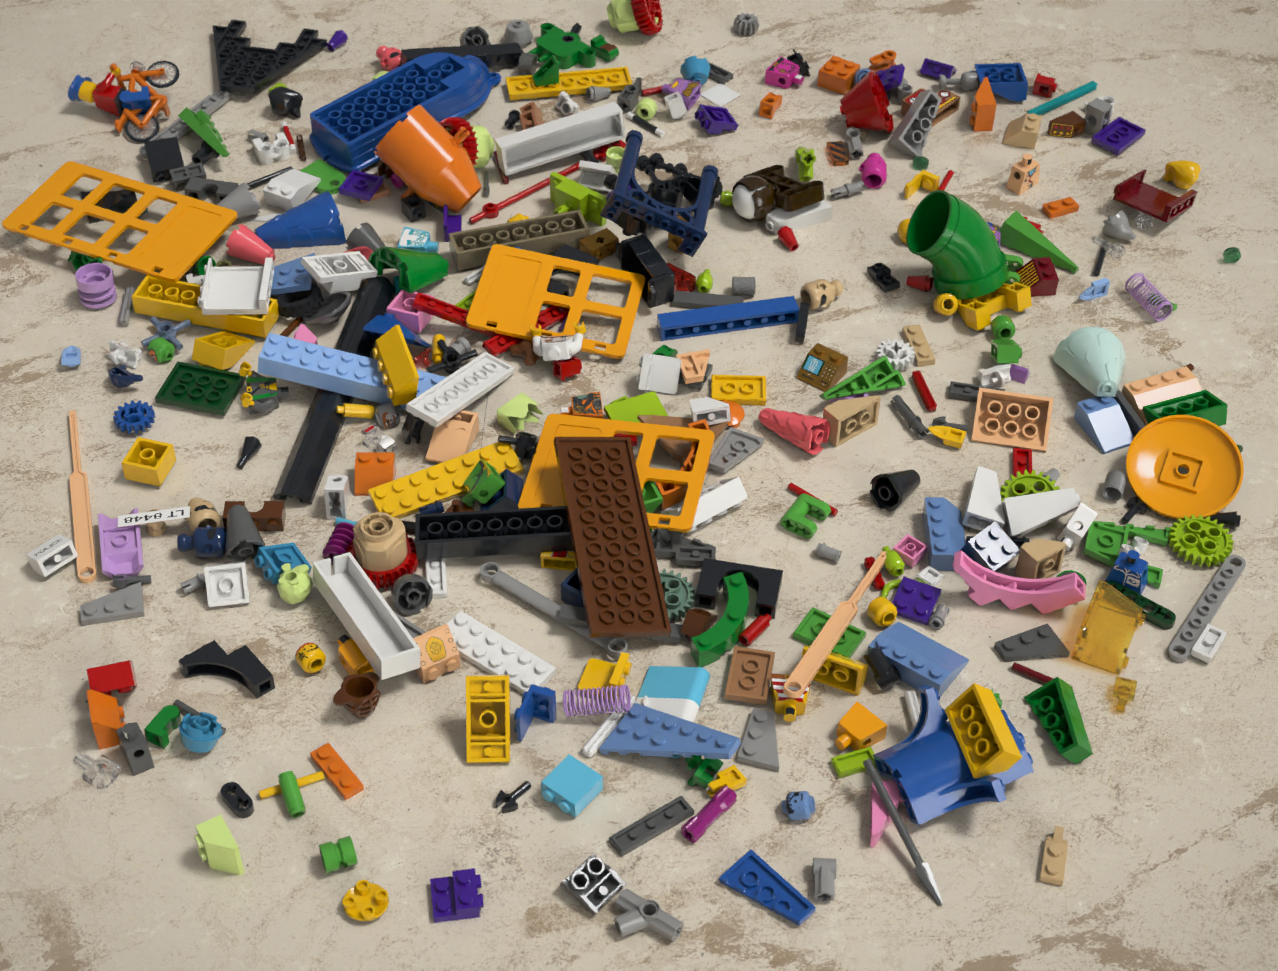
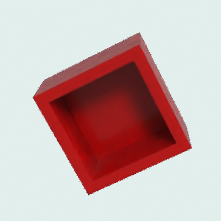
(112, 677)

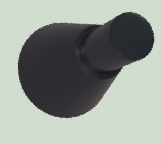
(250, 447)
(1229, 519)

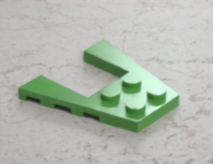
(1106, 538)

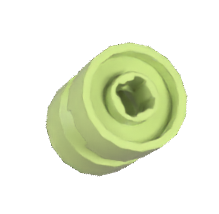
(614, 157)

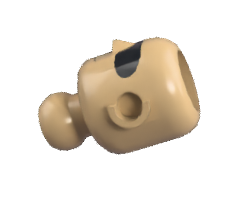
(820, 293)
(202, 514)

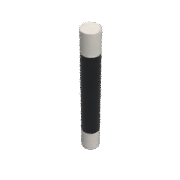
(645, 124)

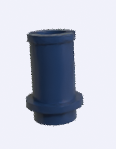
(436, 507)

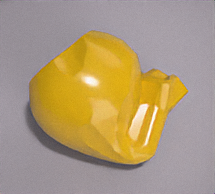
(1182, 173)

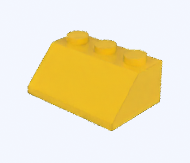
(841, 673)

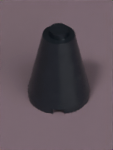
(893, 488)

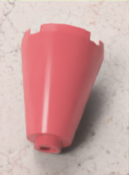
(248, 246)

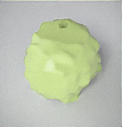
(294, 583)

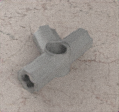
(636, 918)

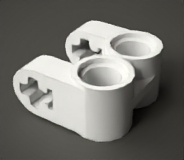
(269, 152)

